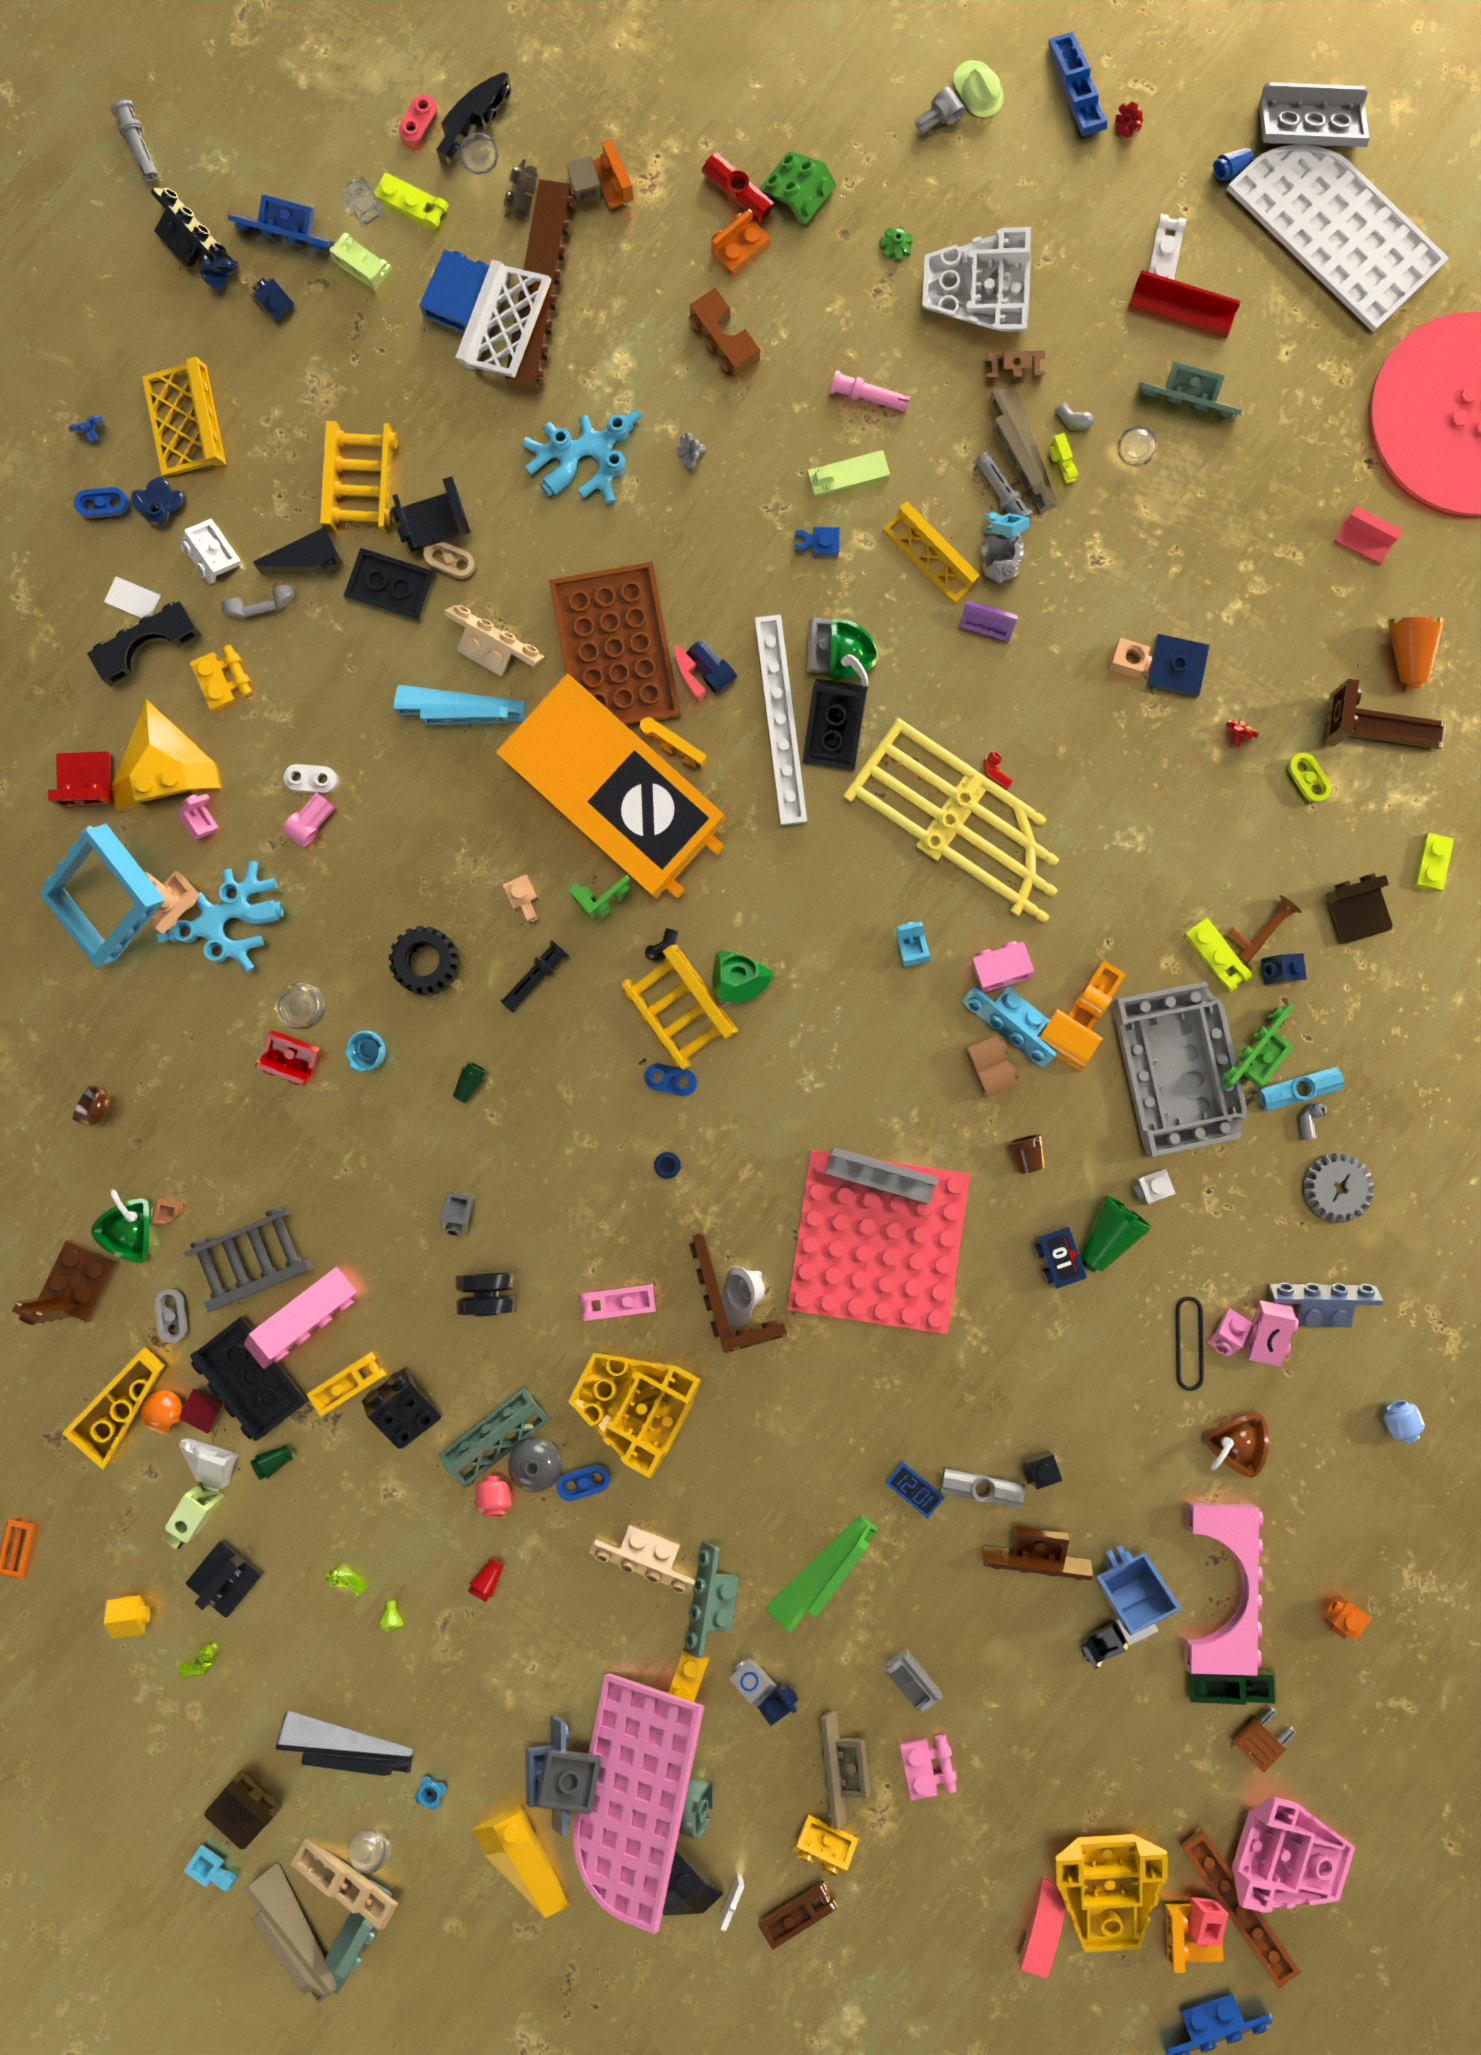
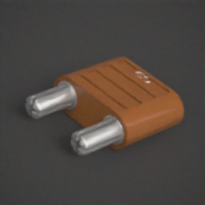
(1260, 1744)

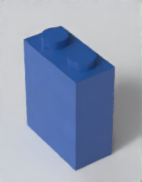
(453, 290)

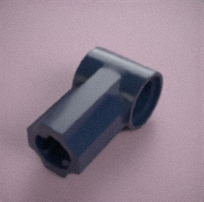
(715, 672)

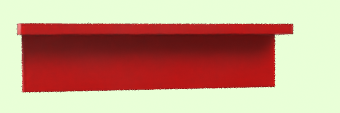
(1184, 303)

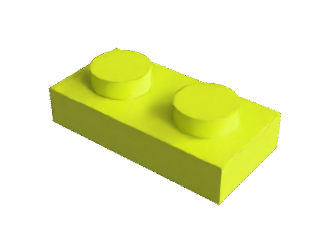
(1434, 862)

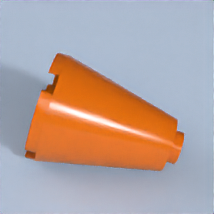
(1415, 647)

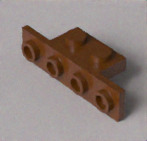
(1038, 1553)

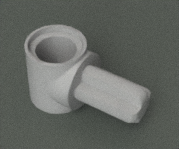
(945, 109)

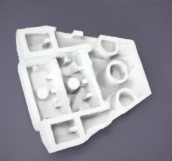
(982, 280)

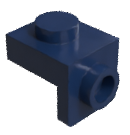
(271, 298)
(1284, 968)

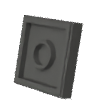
(568, 1781)

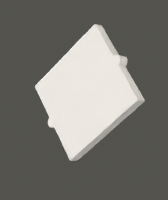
(731, 1902)

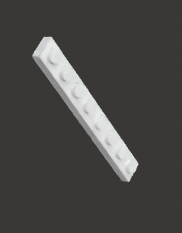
(780, 720)

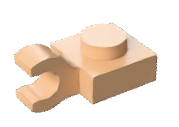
(521, 895)

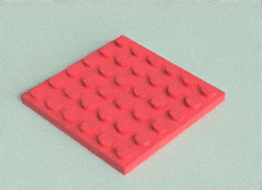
(876, 1251)

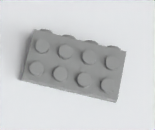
(1314, 114)

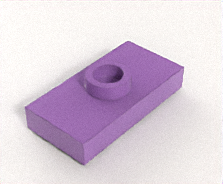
(988, 620)

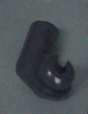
(655, 952)

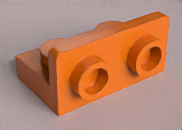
(613, 176)
(738, 242)

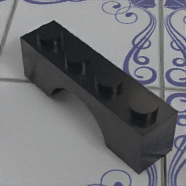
(115, 657)

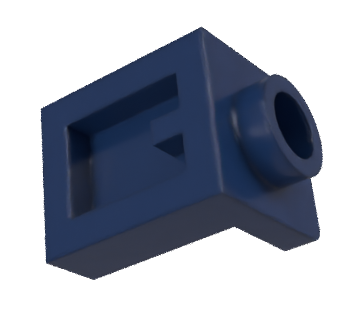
(779, 1704)

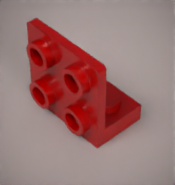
(82, 779)

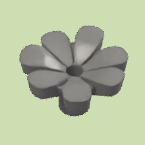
(690, 450)

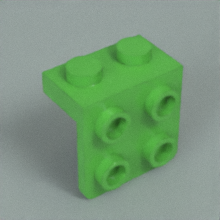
(800, 183)

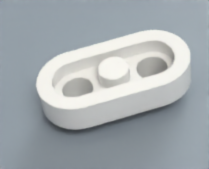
(310, 779)

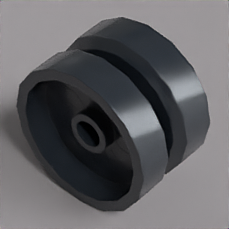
(486, 1295)

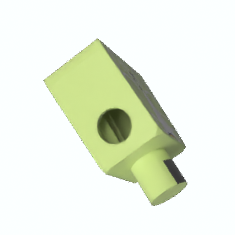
(192, 1515)

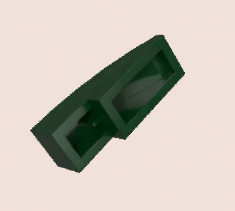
(1233, 1688)

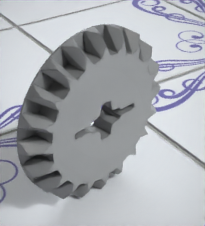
(1320, 1188)

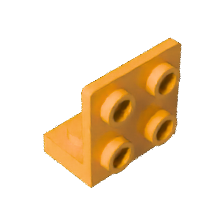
(1180, 1945)

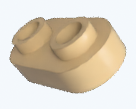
(450, 560)

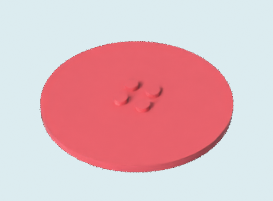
(1430, 413)

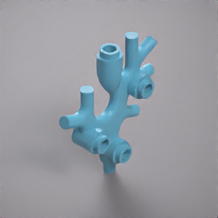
(569, 451)
(213, 917)

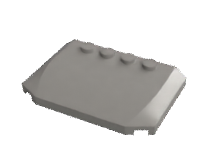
(1175, 1060)

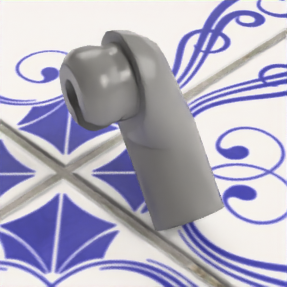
(1074, 421)
(1309, 1118)

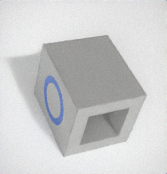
(752, 1682)

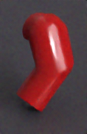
(993, 772)

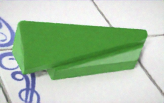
(822, 1576)

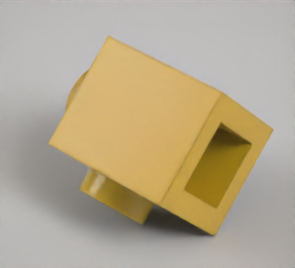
(126, 1617)

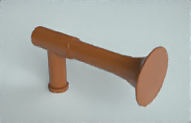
(1251, 948)

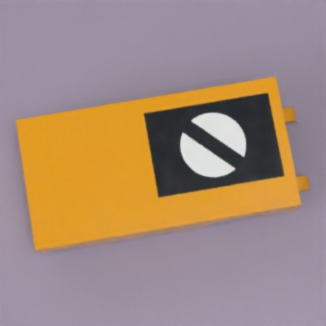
(613, 787)

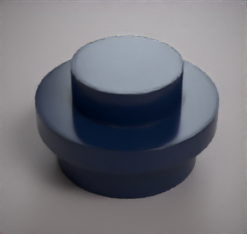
(667, 1165)

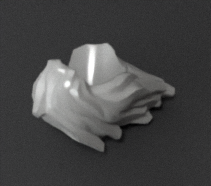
(1001, 557)

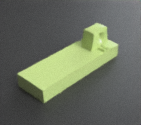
(848, 474)

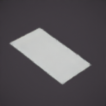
(131, 598)

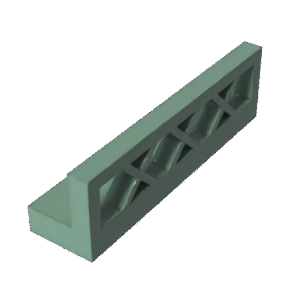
(489, 1435)

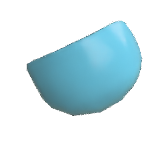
(365, 1051)

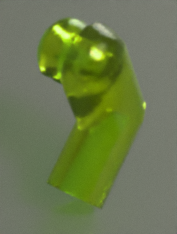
(345, 1577)
(200, 1665)

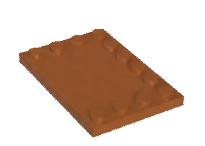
(617, 641)

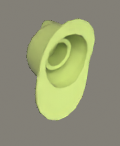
(978, 88)

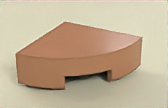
(166, 1212)

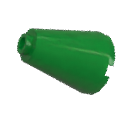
(1112, 1234)

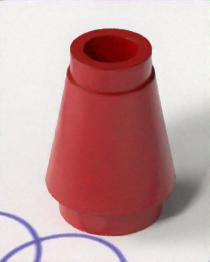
(485, 1581)

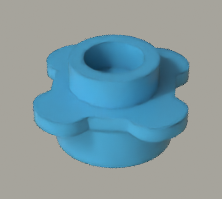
(426, 1800)

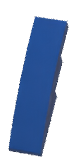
(1077, 84)

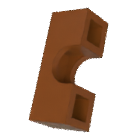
(735, 351)

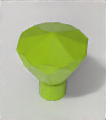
(390, 1619)

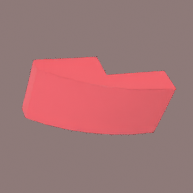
(686, 668)

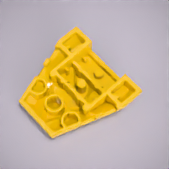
(635, 1406)

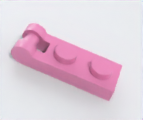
(618, 1302)

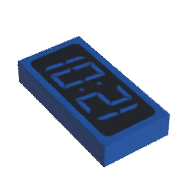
(914, 1490)

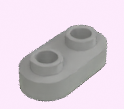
(168, 1316)

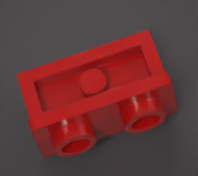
(288, 1058)

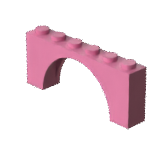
(1234, 1646)

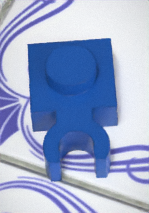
(823, 541)

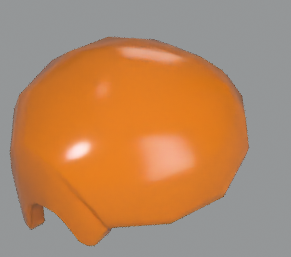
(161, 1411)

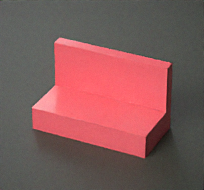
(1367, 535)

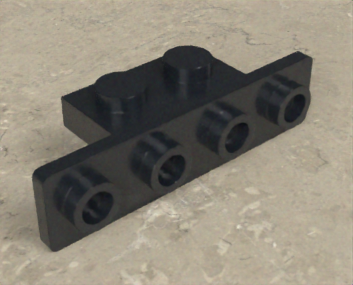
(184, 232)

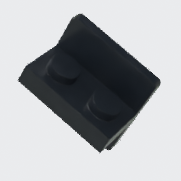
(222, 1580)

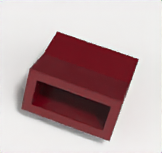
(201, 1411)

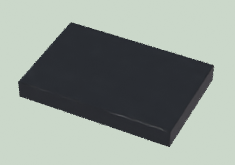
(389, 585)

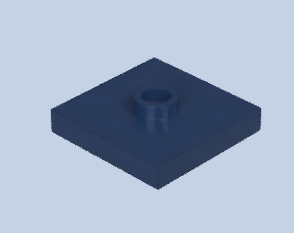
(1178, 665)

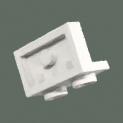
(208, 550)

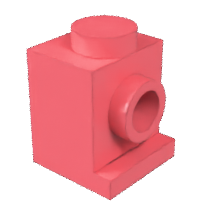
(1206, 1922)

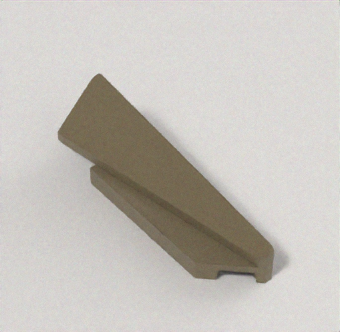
(1020, 447)
(288, 1933)

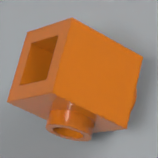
(1346, 1618)

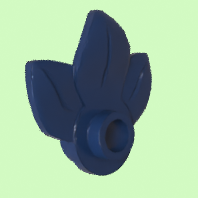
(157, 497)

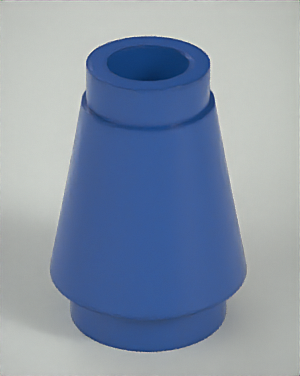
(1232, 163)

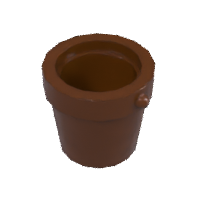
(1028, 1153)

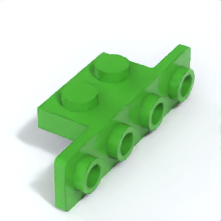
(1264, 1055)

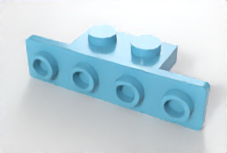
(1014, 1020)

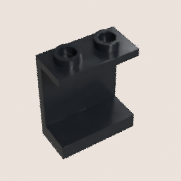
(431, 519)

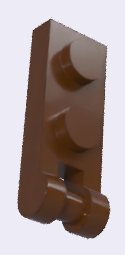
(797, 1915)

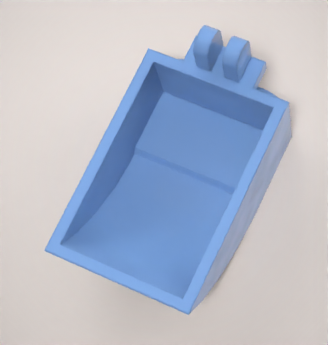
(1136, 1591)

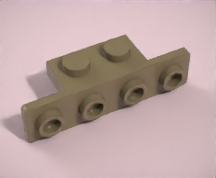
(844, 1768)

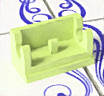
(360, 261)

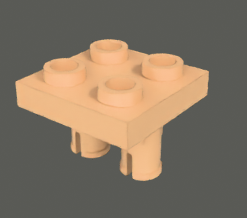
(178, 897)

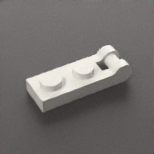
(1166, 247)

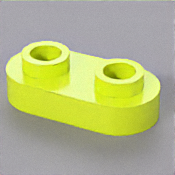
(1310, 777)

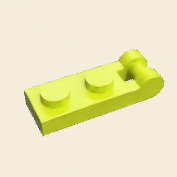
(410, 200)
(1217, 954)

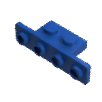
(283, 218)
(1215, 2023)

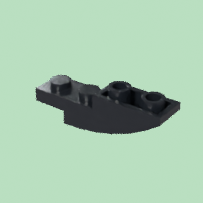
(472, 110)

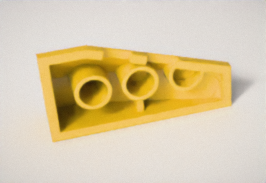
(520, 1857)

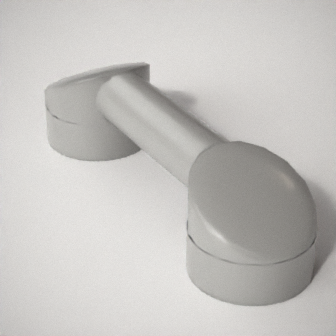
(282, 597)

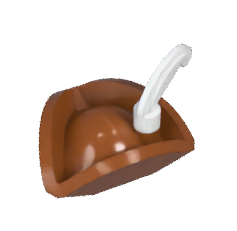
(1240, 1444)

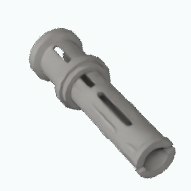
(131, 130)
(1009, 498)

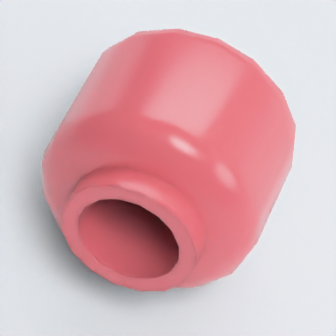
(493, 1497)

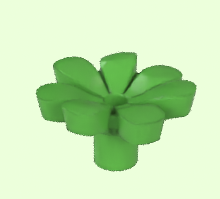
(896, 243)

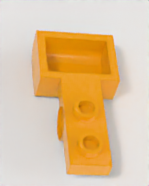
(1071, 1033)

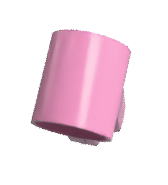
(303, 826)

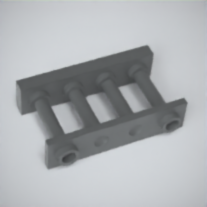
(244, 1285)

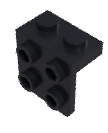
(400, 1409)

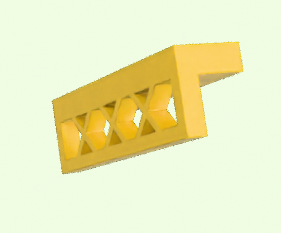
(940, 548)

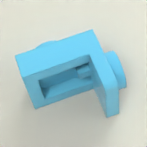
(912, 944)

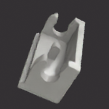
(913, 1681)

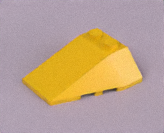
(1111, 1889)

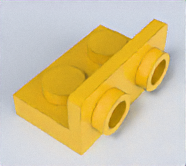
(825, 1846)

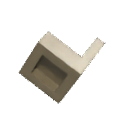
(584, 179)

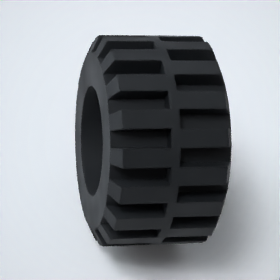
(402, 954)

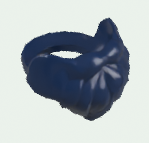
(217, 272)

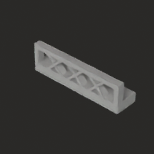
(881, 1175)

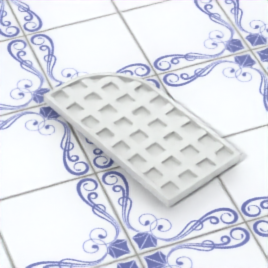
(1339, 228)

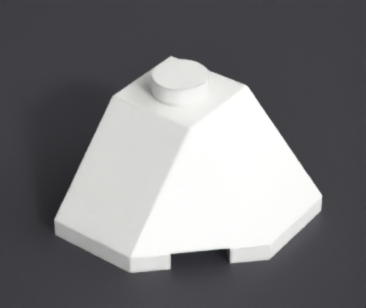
(209, 1463)

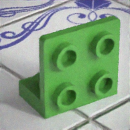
(600, 907)

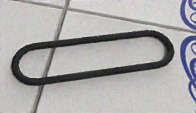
(1178, 1346)

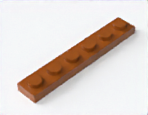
(1248, 1921)

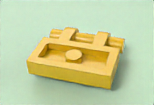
(213, 681)

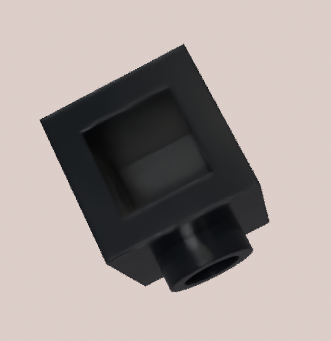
(1041, 1470)

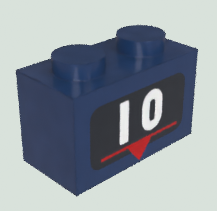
(1059, 1257)

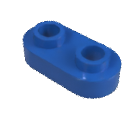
(103, 500)
(670, 1079)
(584, 1484)

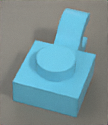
(1007, 525)
(206, 1868)

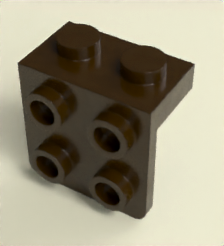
(1360, 908)
(242, 1810)

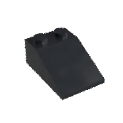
(834, 724)

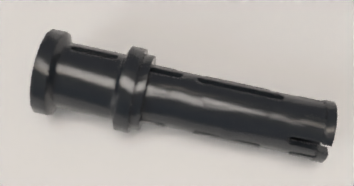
(543, 966)

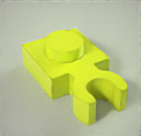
(1061, 453)

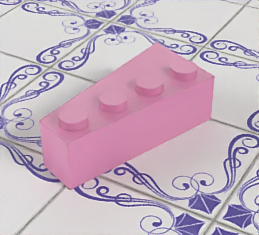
(299, 1317)

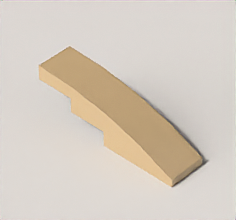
(344, 1883)

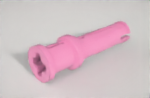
(858, 389)

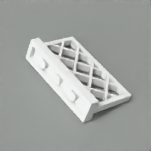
(486, 315)

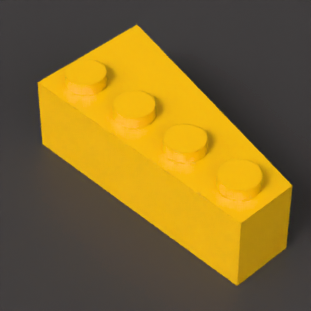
(109, 1416)

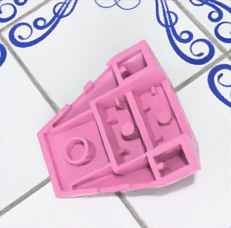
(1288, 1858)

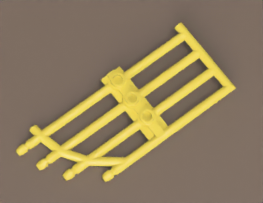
(954, 813)

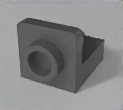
(456, 1214)

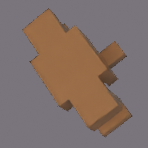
(1021, 356)

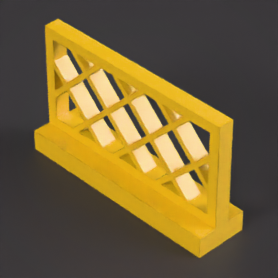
(202, 408)

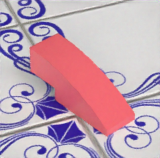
(1043, 1930)

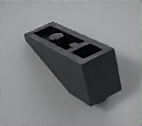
(307, 555)

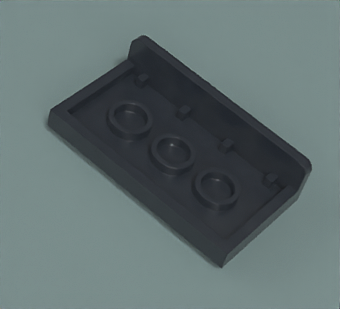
(251, 1394)

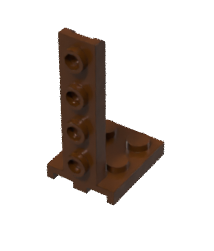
(1348, 720)
(71, 1287)
(744, 1337)

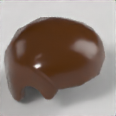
(92, 1106)

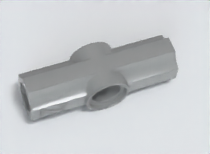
(999, 1491)

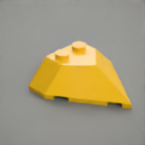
(160, 764)

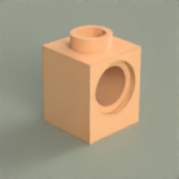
(1119, 663)

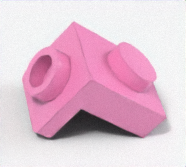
(196, 817)
(1230, 1333)

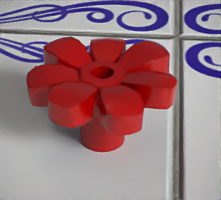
(1129, 119)
(1241, 731)

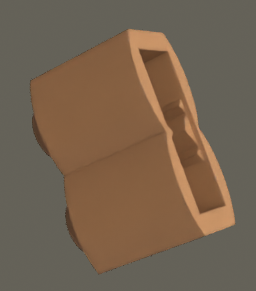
(991, 1066)

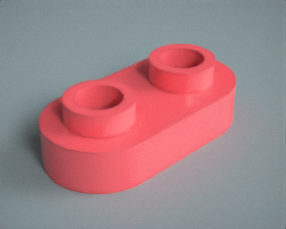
(419, 118)

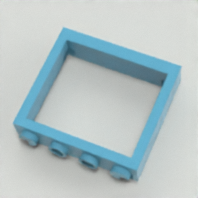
(130, 876)

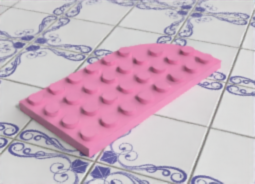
(639, 1798)

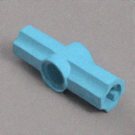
(1315, 1083)

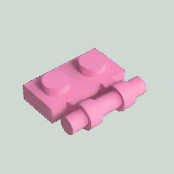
(919, 1768)

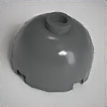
(535, 1464)

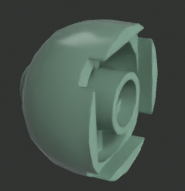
(698, 1799)

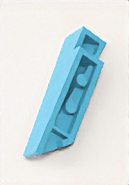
(456, 707)

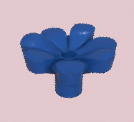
(87, 427)

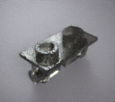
(522, 180)

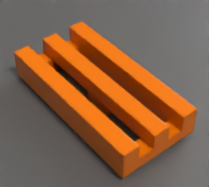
(21, 1525)

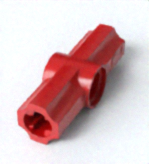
(726, 177)

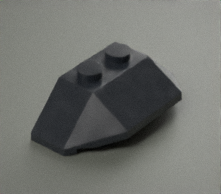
(689, 1886)

